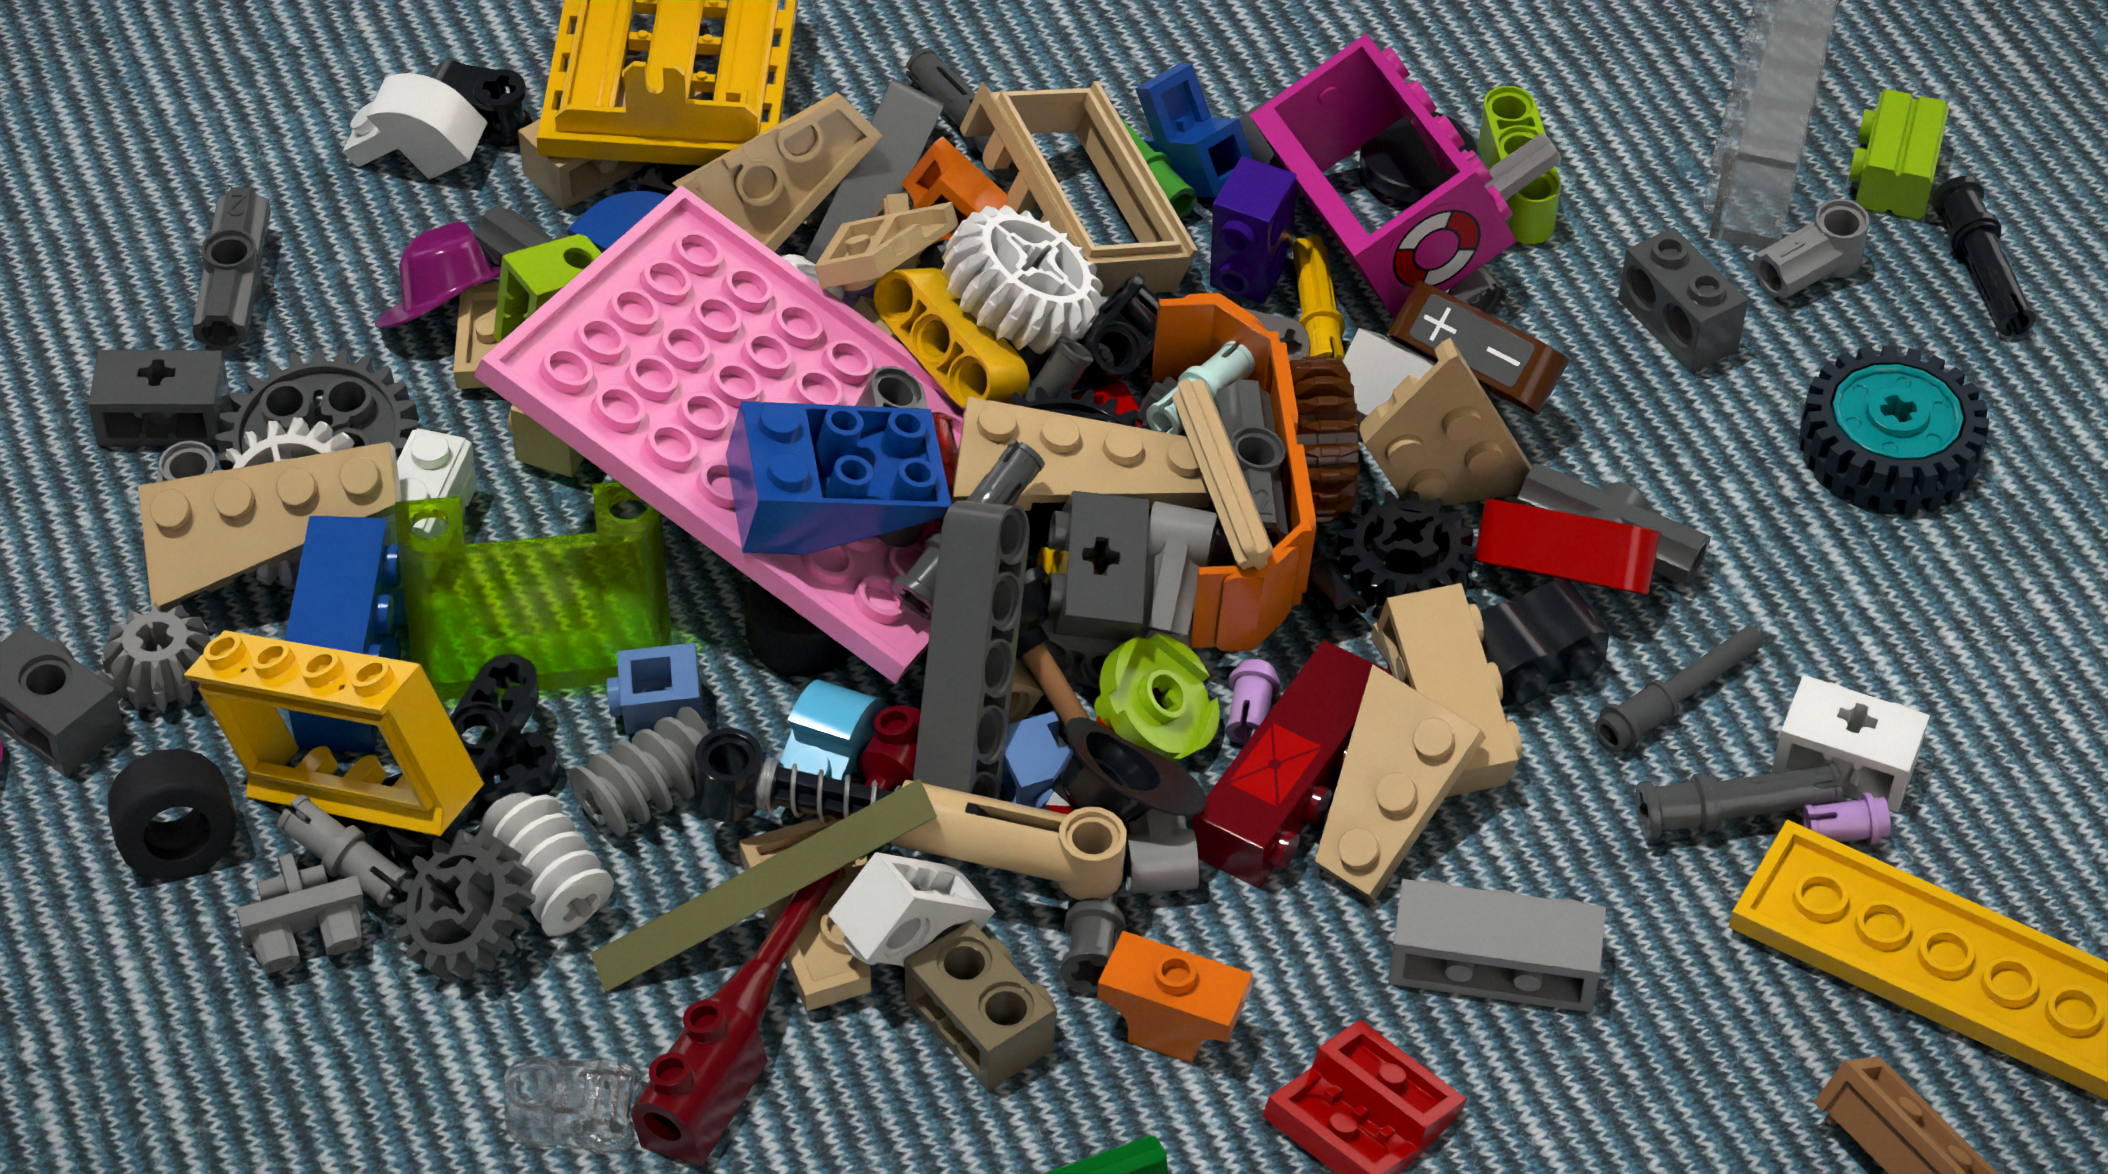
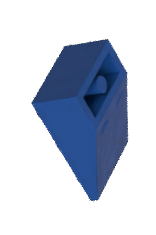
(831, 474)

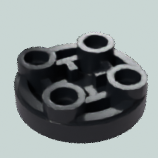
(1401, 164)

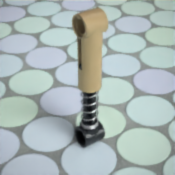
(1074, 849)

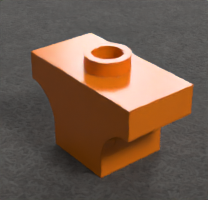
(949, 176)
(1172, 995)

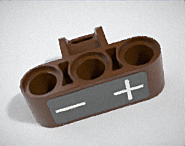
(1499, 355)

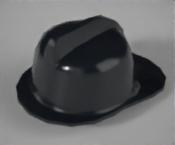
(1122, 776)

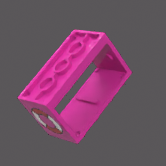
(1341, 110)

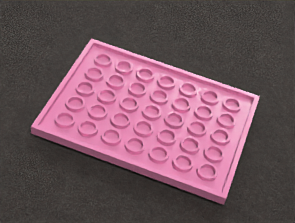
(647, 376)

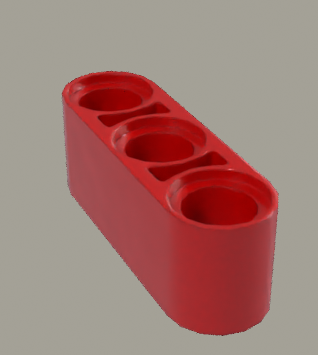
(1567, 546)

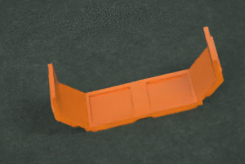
(1234, 604)

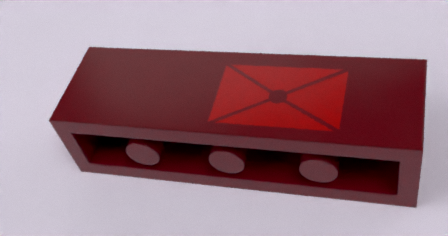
(1284, 770)

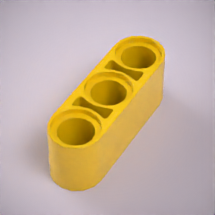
(946, 340)

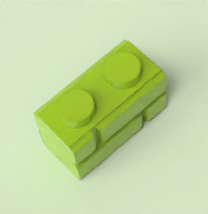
(1900, 154)

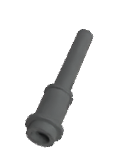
(1624, 724)

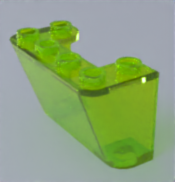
(544, 598)

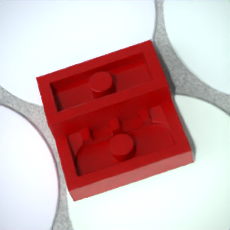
(1364, 1105)

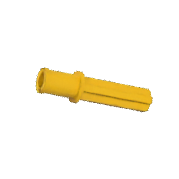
(1317, 298)

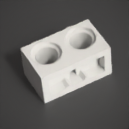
(905, 906)

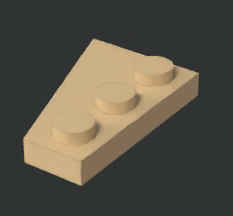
(785, 170)
(1391, 781)
(819, 960)

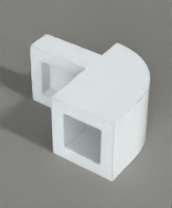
(419, 118)

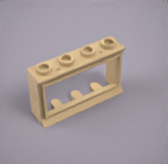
(1011, 118)

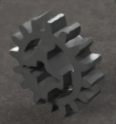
(463, 904)

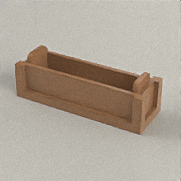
(1895, 1122)

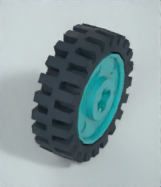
(1893, 430)

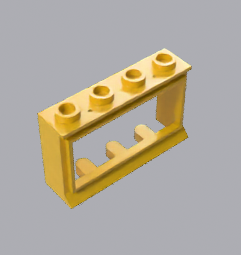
(252, 675)

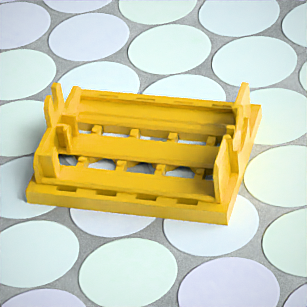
(658, 116)

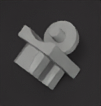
(296, 904)

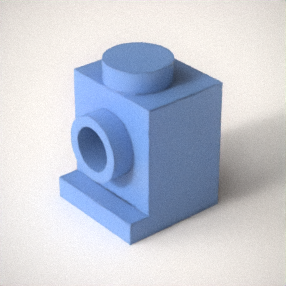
(655, 685)
(1032, 760)

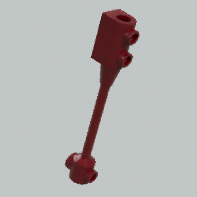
(721, 1043)

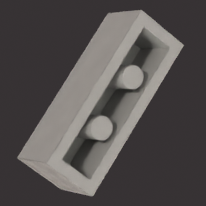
(1497, 945)

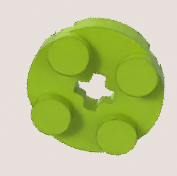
(1134, 713)

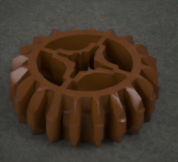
(1328, 433)

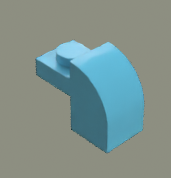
(830, 729)

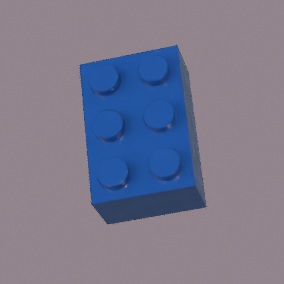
(348, 603)

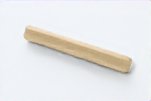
(1222, 474)

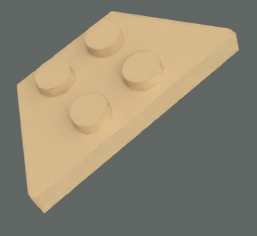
(1444, 437)

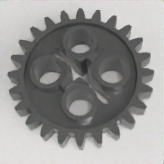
(381, 405)

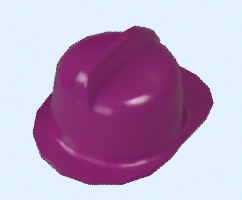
(436, 270)

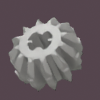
(153, 654)

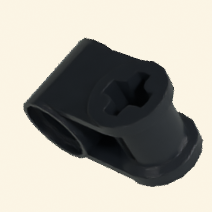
(487, 94)
(1126, 328)

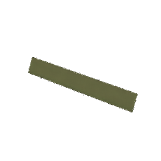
(763, 885)

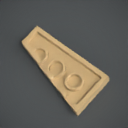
(1078, 456)
(238, 519)

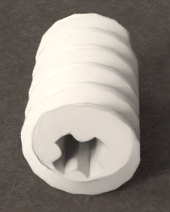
(564, 872)

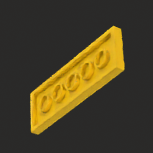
(1932, 954)

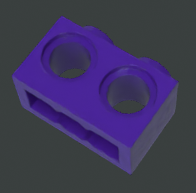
(1252, 229)

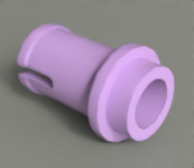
(1252, 689)
(1850, 819)

